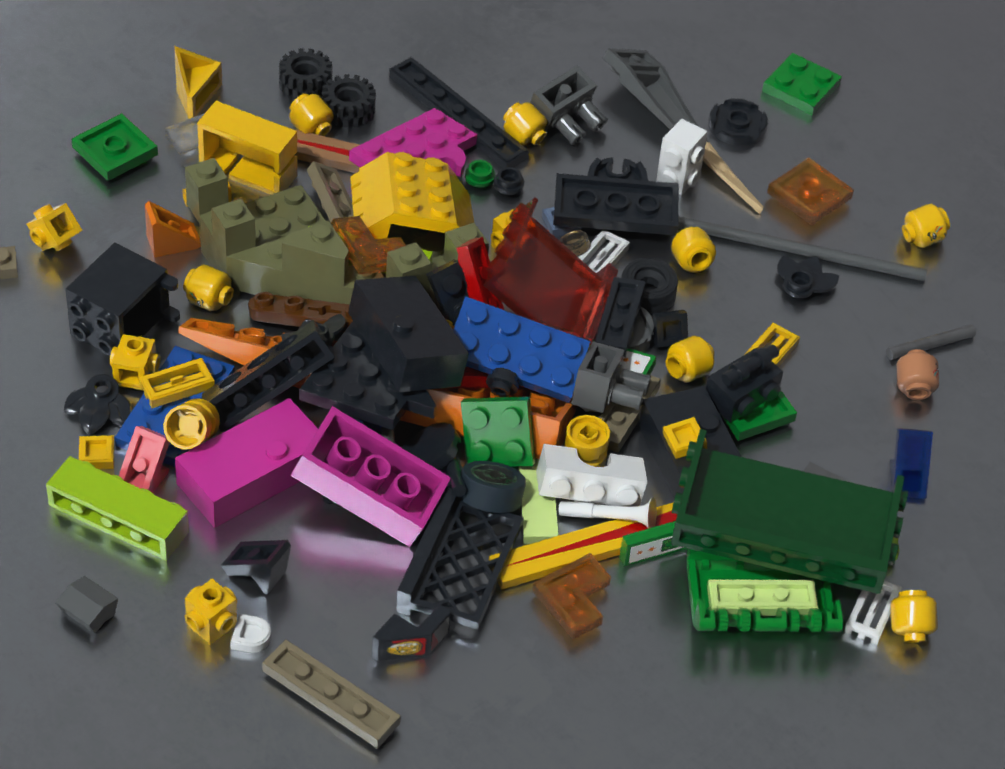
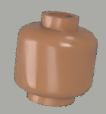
(917, 374)

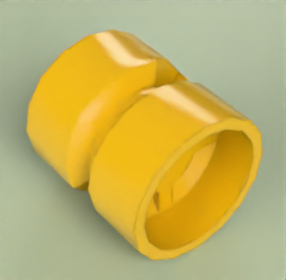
(191, 423)
(590, 438)

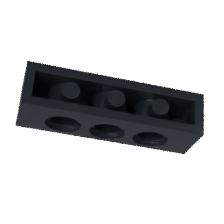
(269, 374)

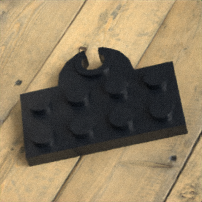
(616, 200)

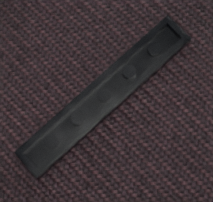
(436, 94)

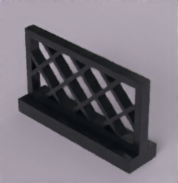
(435, 543)

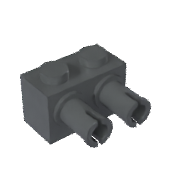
(567, 97)
(605, 381)

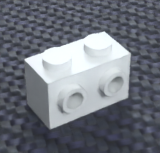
(682, 155)

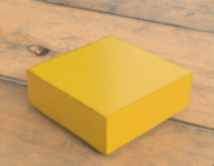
(680, 434)
(97, 450)

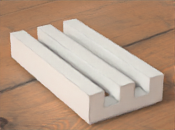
(616, 255)
(865, 629)

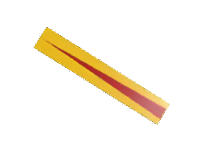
(551, 554)

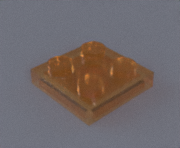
(810, 191)

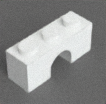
(568, 477)

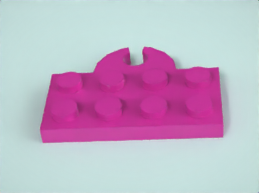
(422, 137)

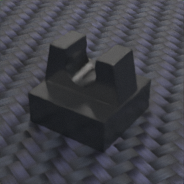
(670, 327)

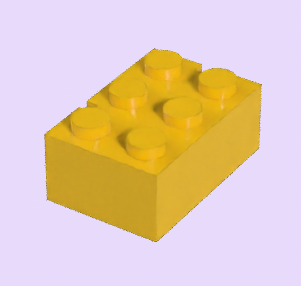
(266, 147)

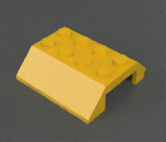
(409, 194)

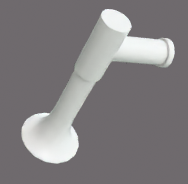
(643, 514)

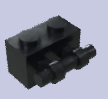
(745, 383)

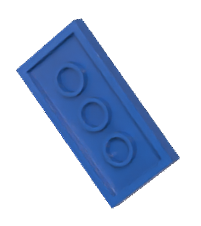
(537, 353)
(154, 418)

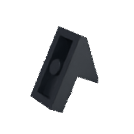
(261, 559)

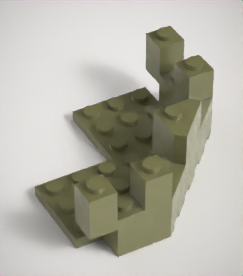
(273, 250)

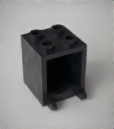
(119, 297)

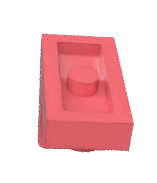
(145, 459)

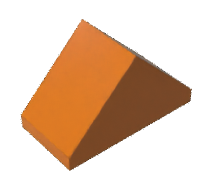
(169, 232)

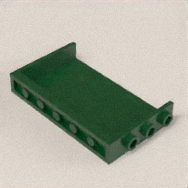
(787, 518)

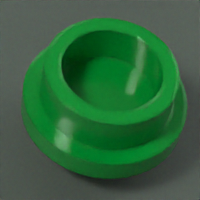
(480, 173)

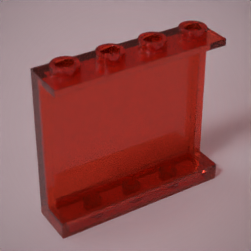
(546, 279)

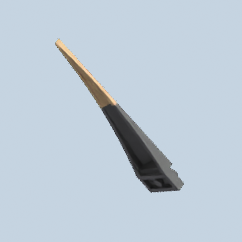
(654, 89)

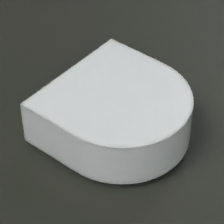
(251, 634)

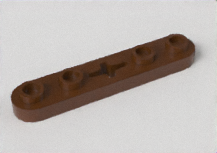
(294, 310)

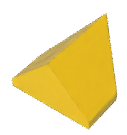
(196, 80)

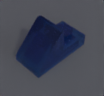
(912, 461)

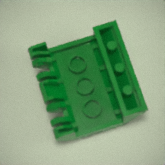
(707, 566)

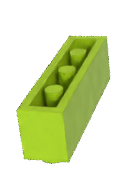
(118, 507)

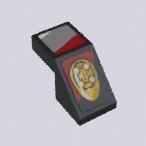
(404, 640)

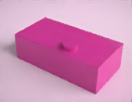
(245, 463)
(371, 476)

